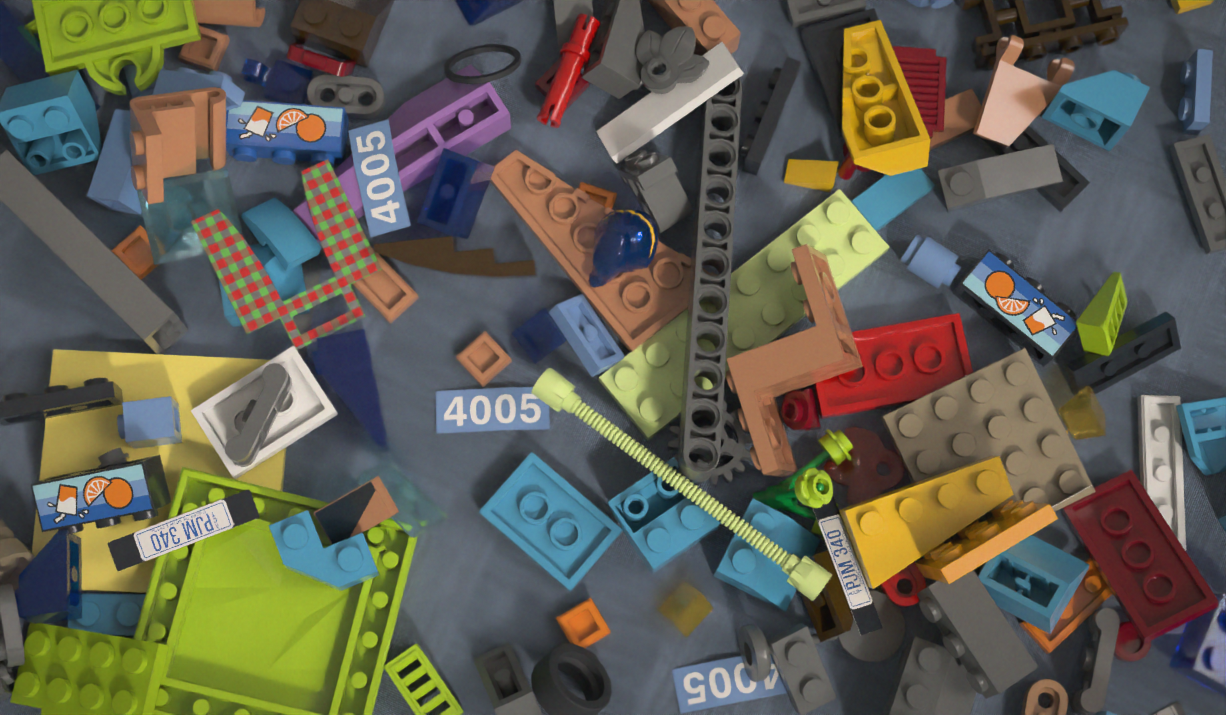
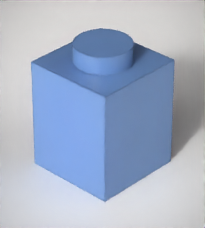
(150, 422)

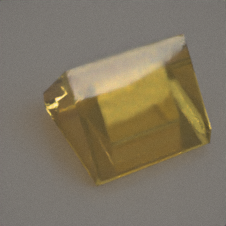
(1084, 415)
(685, 608)

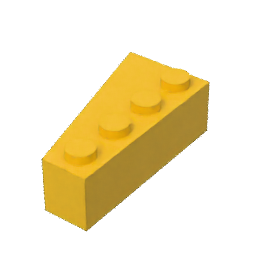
(915, 519)

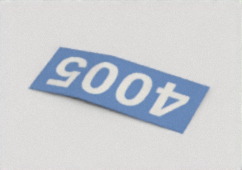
(378, 178)
(490, 410)
(722, 684)

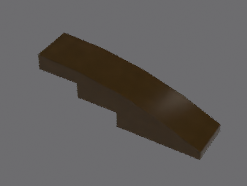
(442, 256)

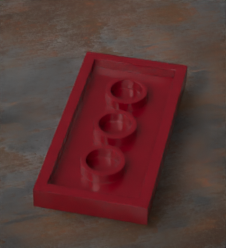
(1139, 557)

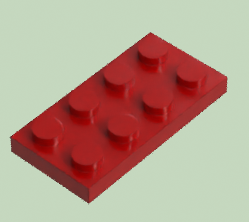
(898, 366)

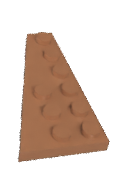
(565, 224)

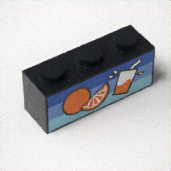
(1017, 307)
(101, 495)

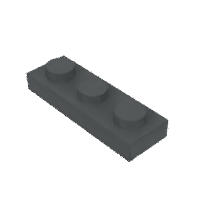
(1204, 189)

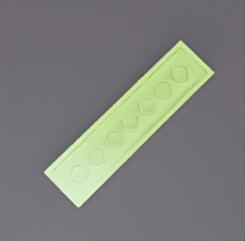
(761, 308)

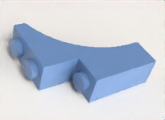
(112, 177)

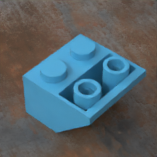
(51, 122)
(660, 520)
(1033, 581)

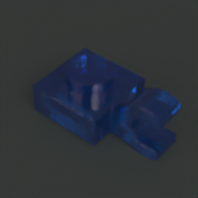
(283, 83)

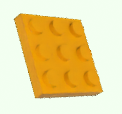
(985, 540)

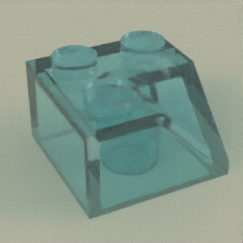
(185, 200)

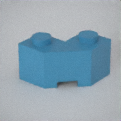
(335, 566)

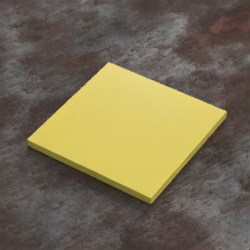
(78, 439)

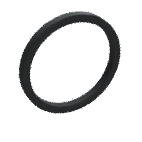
(482, 78)

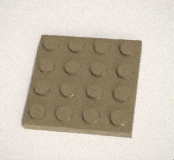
(988, 414)

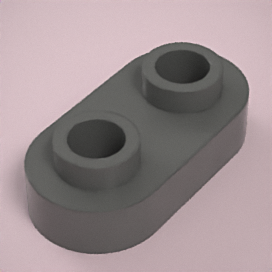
(348, 93)
(10, 632)

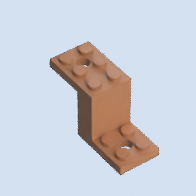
(792, 363)

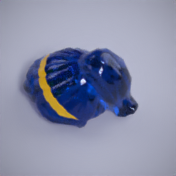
(622, 244)

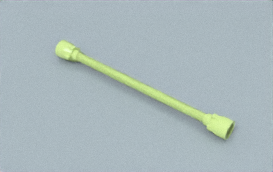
(803, 574)

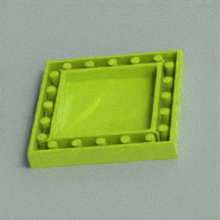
(260, 635)

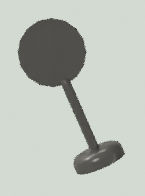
(867, 648)

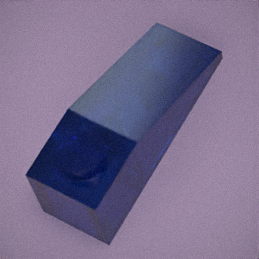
(351, 374)

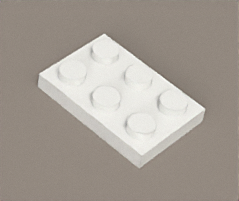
(301, 412)

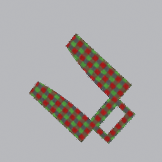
(251, 287)

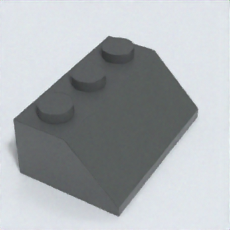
(977, 634)
(929, 683)

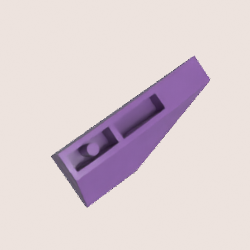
(439, 118)

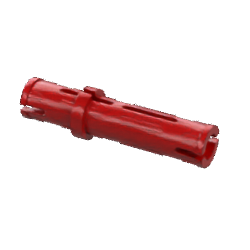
(574, 56)

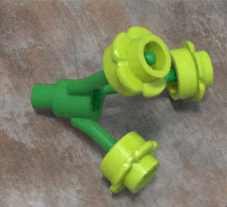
(807, 484)

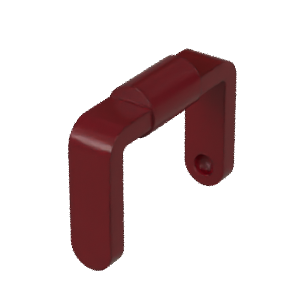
(318, 61)

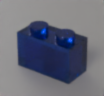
(455, 194)

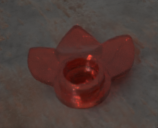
(861, 471)

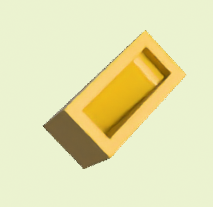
(811, 174)

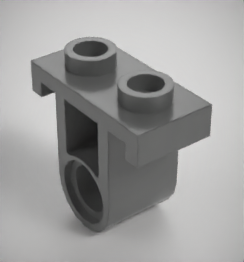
(656, 187)

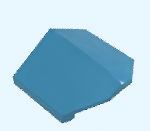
(1205, 433)

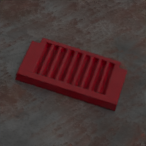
(927, 82)

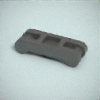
(260, 416)
(1096, 661)

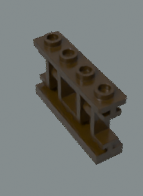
(1048, 36)

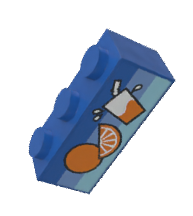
(287, 132)

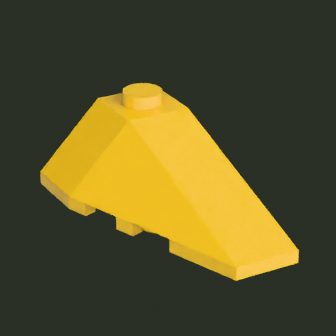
(878, 107)

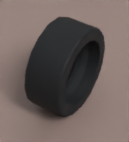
(585, 670)

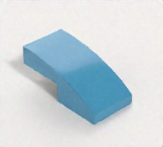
(282, 231)

